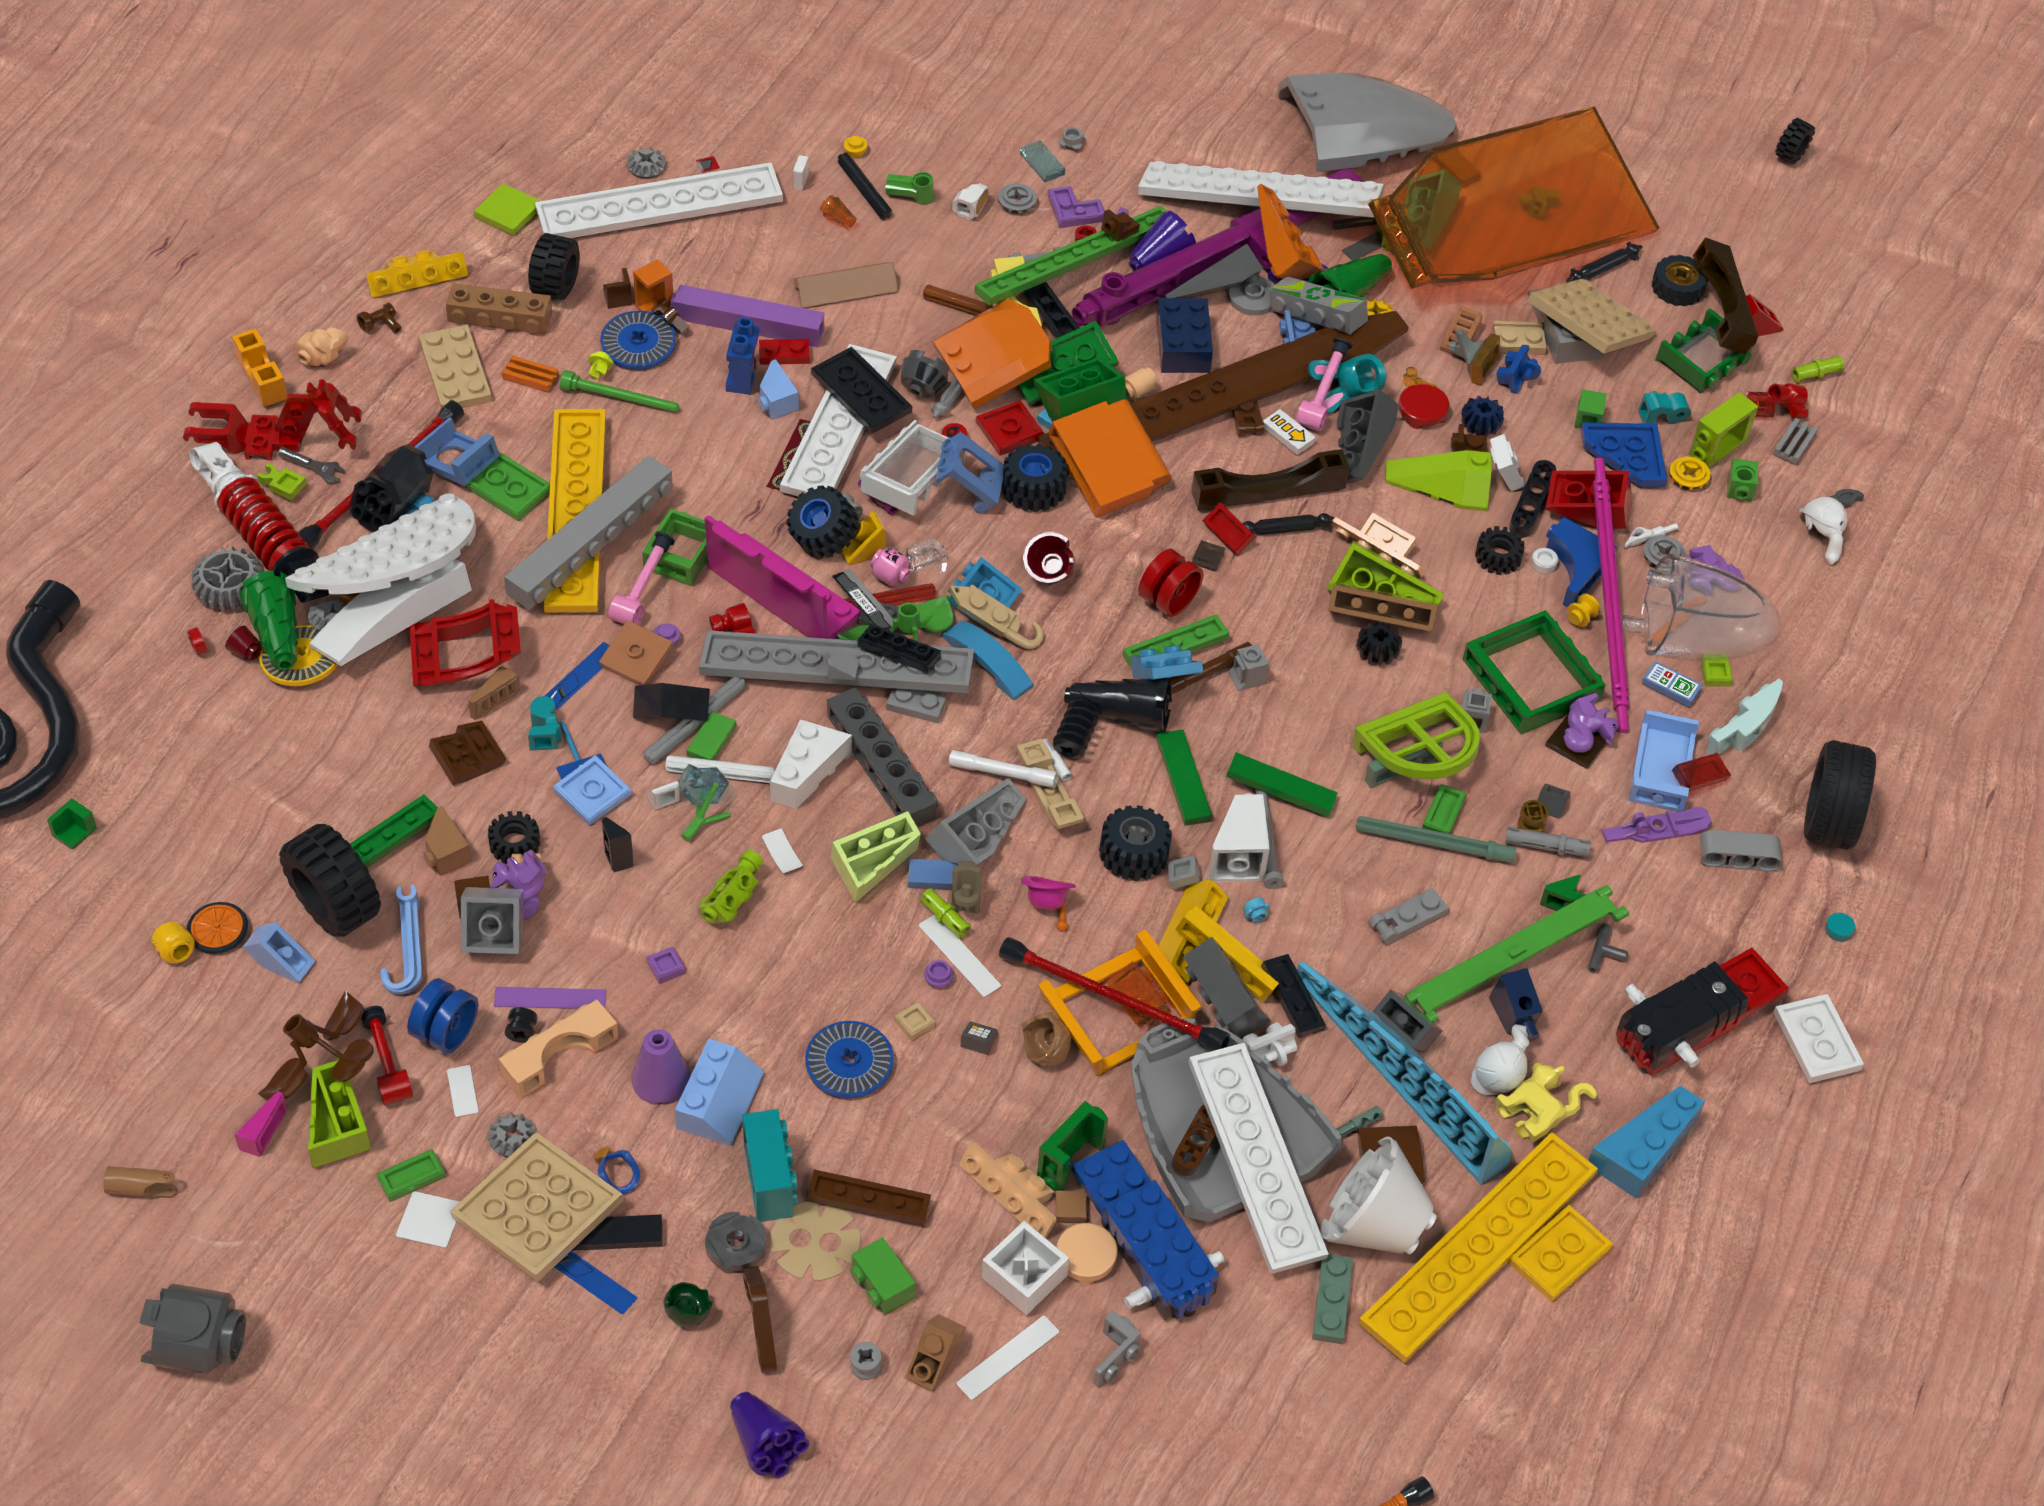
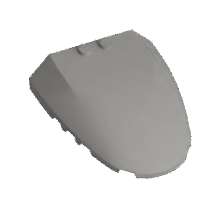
(1365, 118)
(1170, 1099)

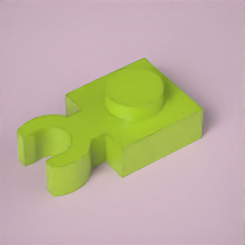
(284, 483)

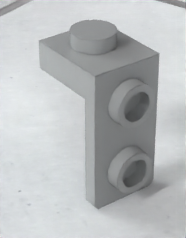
(1125, 1335)

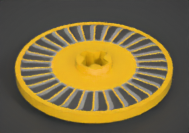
(308, 668)

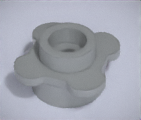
(1072, 138)

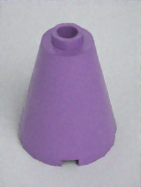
(659, 1069)

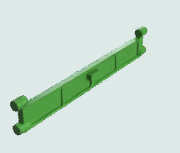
(1515, 950)

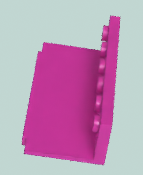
(776, 583)

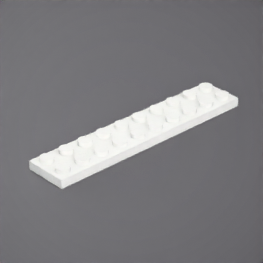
(1240, 187)
(660, 201)

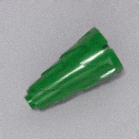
(1354, 276)
(273, 616)

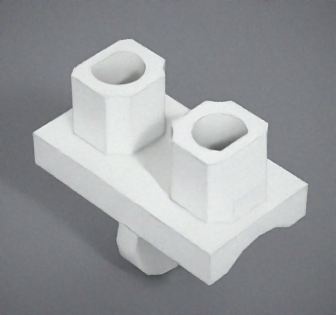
(1275, 1044)

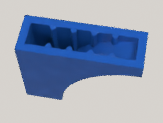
(1580, 555)

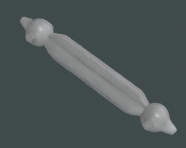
(947, 399)

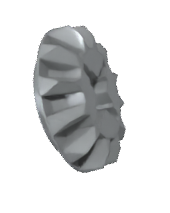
(646, 168)
(1025, 194)
(1664, 545)
(317, 613)
(497, 1133)

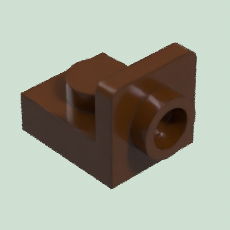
(1119, 225)
(1468, 442)

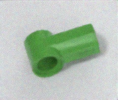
(918, 186)

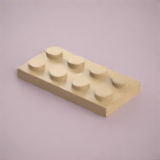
(455, 367)

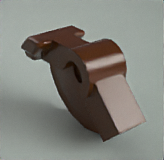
(670, 315)

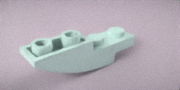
(1749, 723)

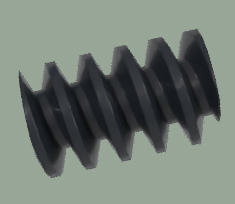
(1076, 729)

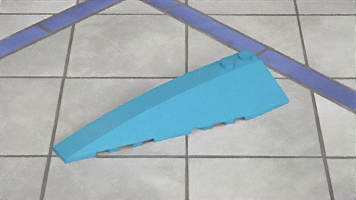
(1414, 1079)

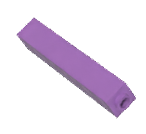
(724, 309)

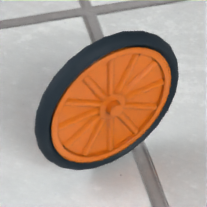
(218, 927)

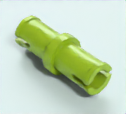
(1817, 368)
(945, 913)

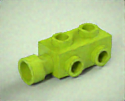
(728, 897)

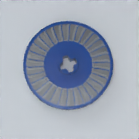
(620, 343)
(838, 1076)

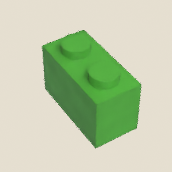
(882, 1276)

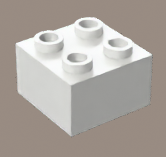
(1025, 1267)

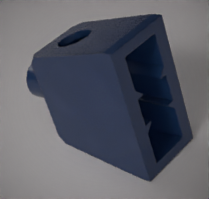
(1517, 1002)

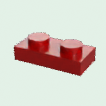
(784, 351)

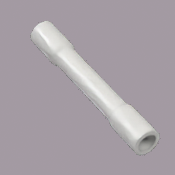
(1033, 775)

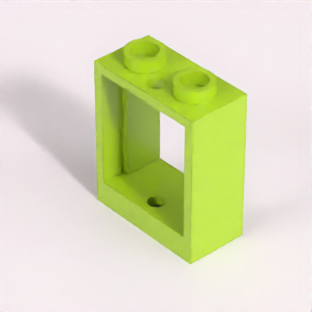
(1723, 429)

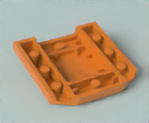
(995, 351)

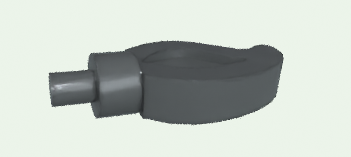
(1848, 497)

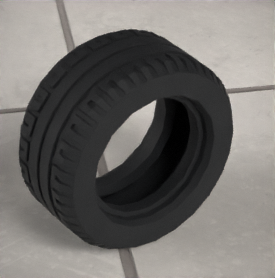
(1840, 794)

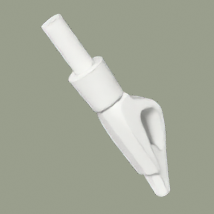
(1645, 535)

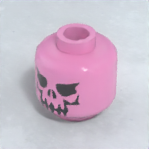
(890, 566)

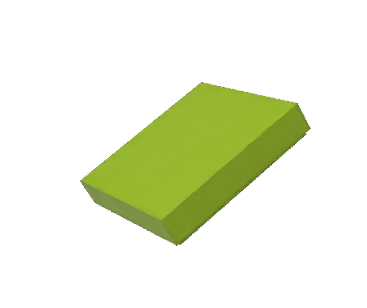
(507, 209)

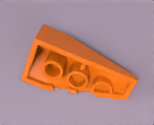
(1283, 245)

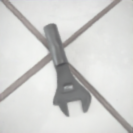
(324, 469)

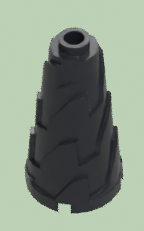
(1128, 701)

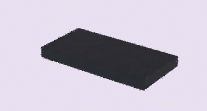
(861, 390)

